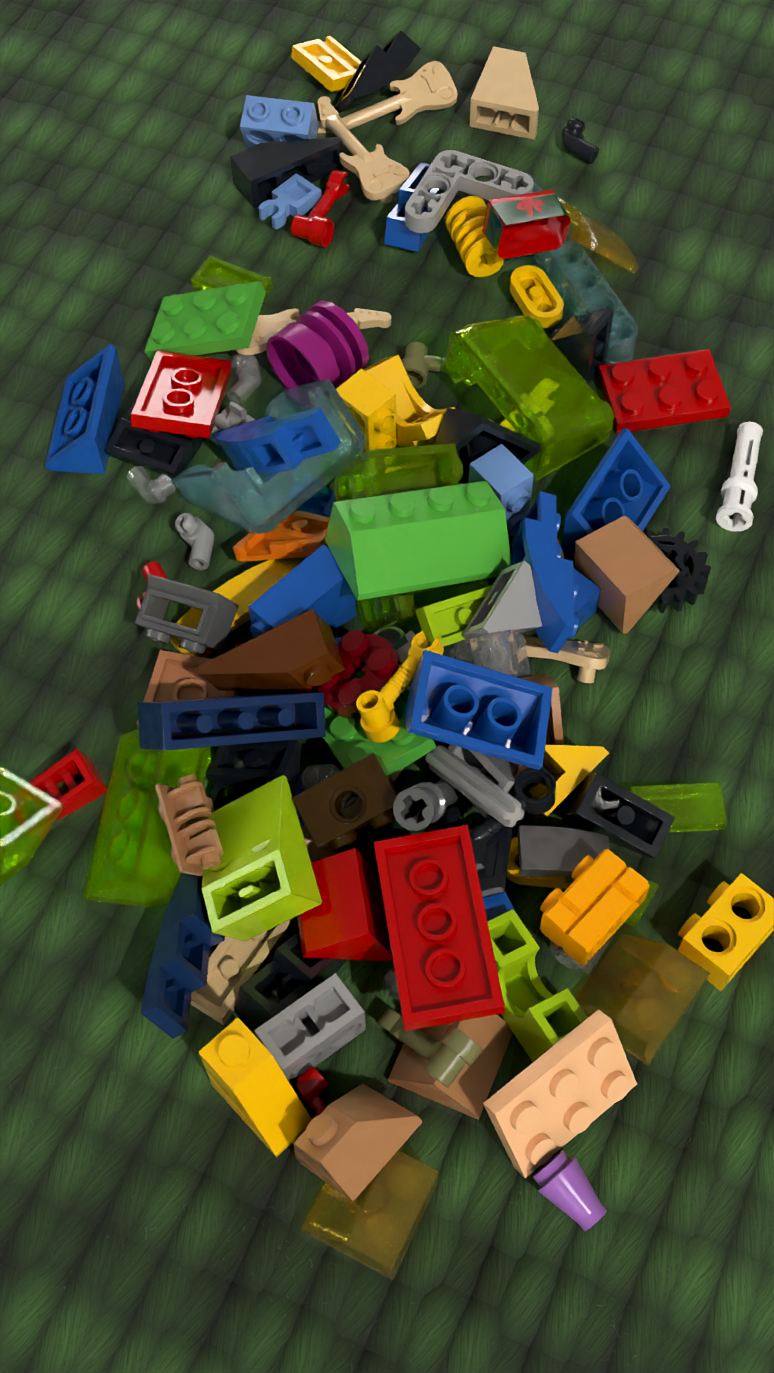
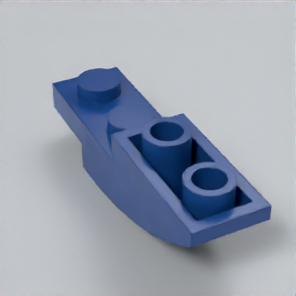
(278, 444)
(552, 575)

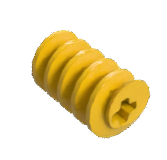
(465, 227)

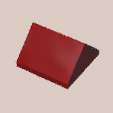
(352, 912)

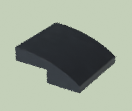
(154, 450)
(248, 766)

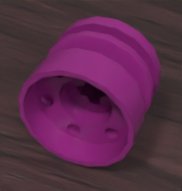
(318, 347)

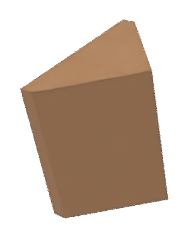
(625, 568)
(473, 1082)

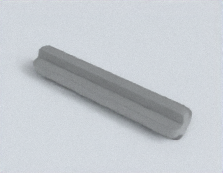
(475, 786)

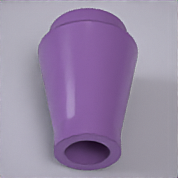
(568, 1188)

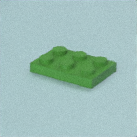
(207, 320)
(350, 744)

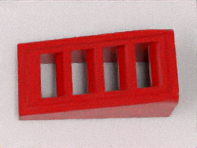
(64, 772)

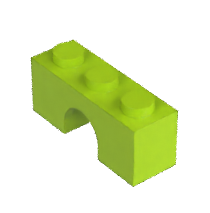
(530, 1009)

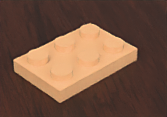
(561, 1093)

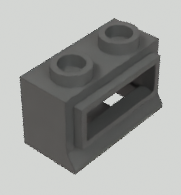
(212, 627)

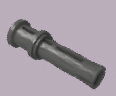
(424, 804)

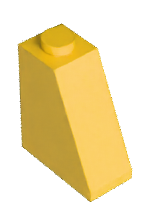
(255, 1086)

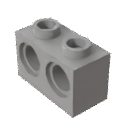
(312, 1027)

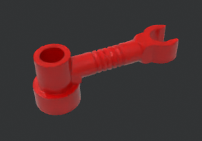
(316, 226)

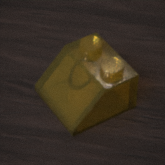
(644, 992)
(381, 1219)

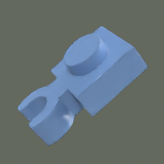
(292, 198)

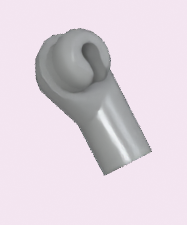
(199, 537)

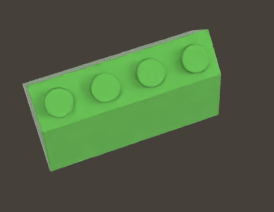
(419, 539)

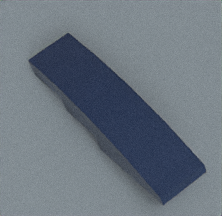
(179, 958)

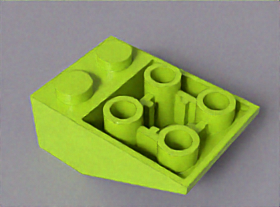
(263, 865)

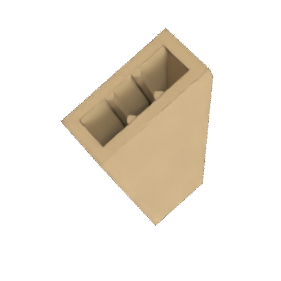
(505, 96)

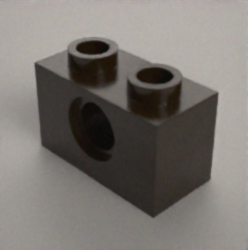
(322, 803)

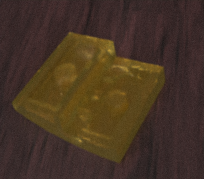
(600, 238)

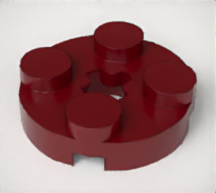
(358, 653)

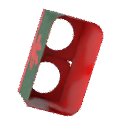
(538, 224)

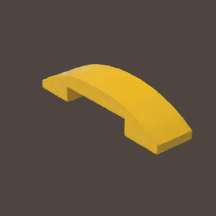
(242, 591)

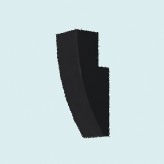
(378, 71)
(282, 982)

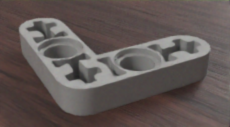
(449, 174)

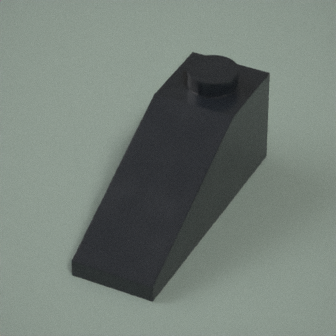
(270, 164)

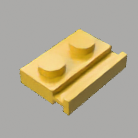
(326, 62)

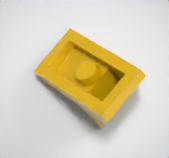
(569, 767)

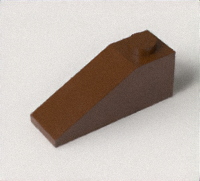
(286, 657)

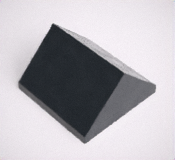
(478, 435)

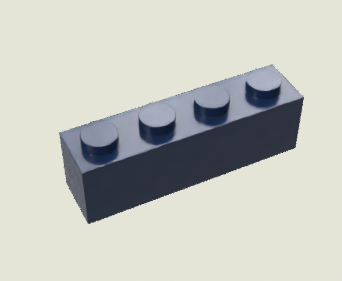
(230, 720)

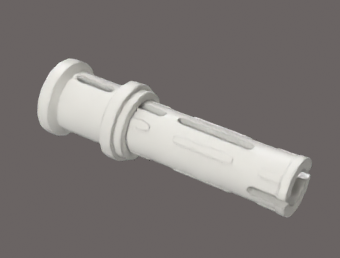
(740, 489)

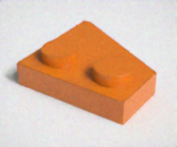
(293, 538)

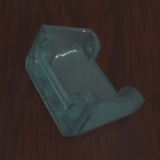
(265, 500)

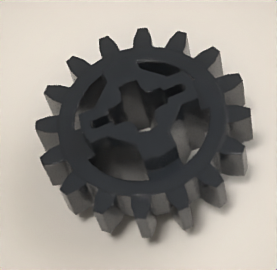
(681, 555)

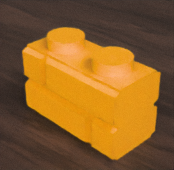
(592, 905)

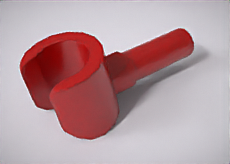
(309, 1087)

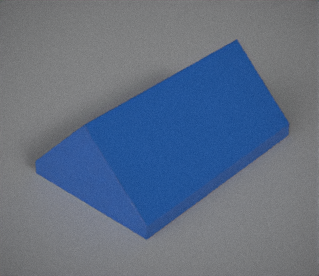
(87, 415)
(620, 486)
(478, 709)

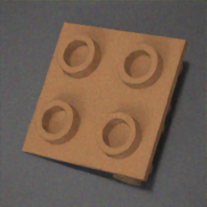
(191, 833)

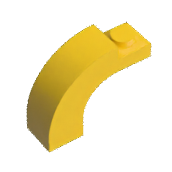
(415, 419)

